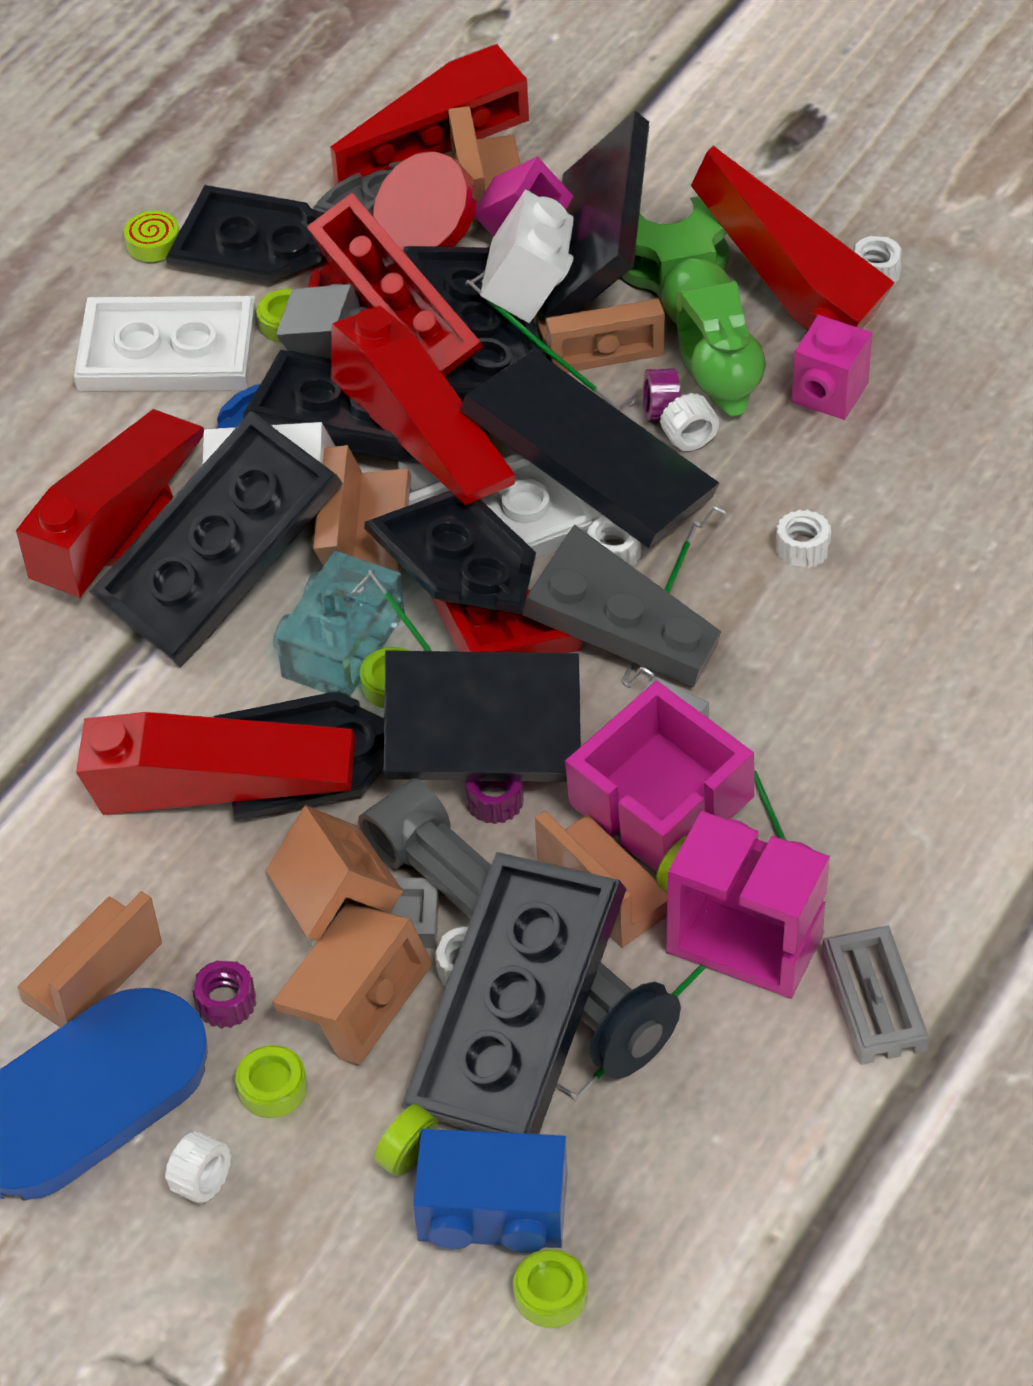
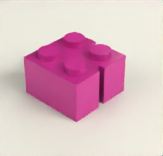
(657, 772)
(758, 902)

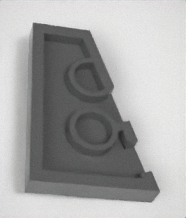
(619, 609)

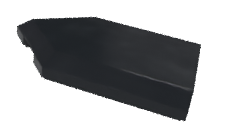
(246, 235)
(458, 552)
(325, 710)

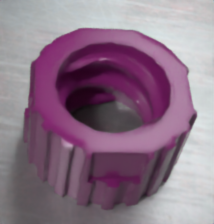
(659, 389)
(494, 808)
(224, 1012)

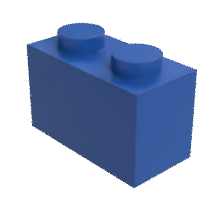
(491, 1189)

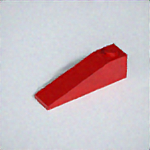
(420, 117)
(790, 252)
(387, 277)
(409, 396)
(101, 501)
(197, 760)

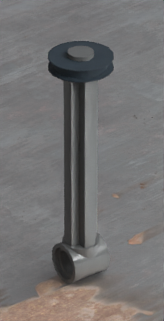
(416, 830)

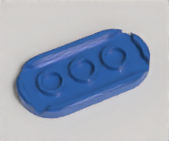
(95, 1087)

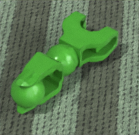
(687, 272)

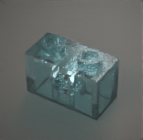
(336, 631)

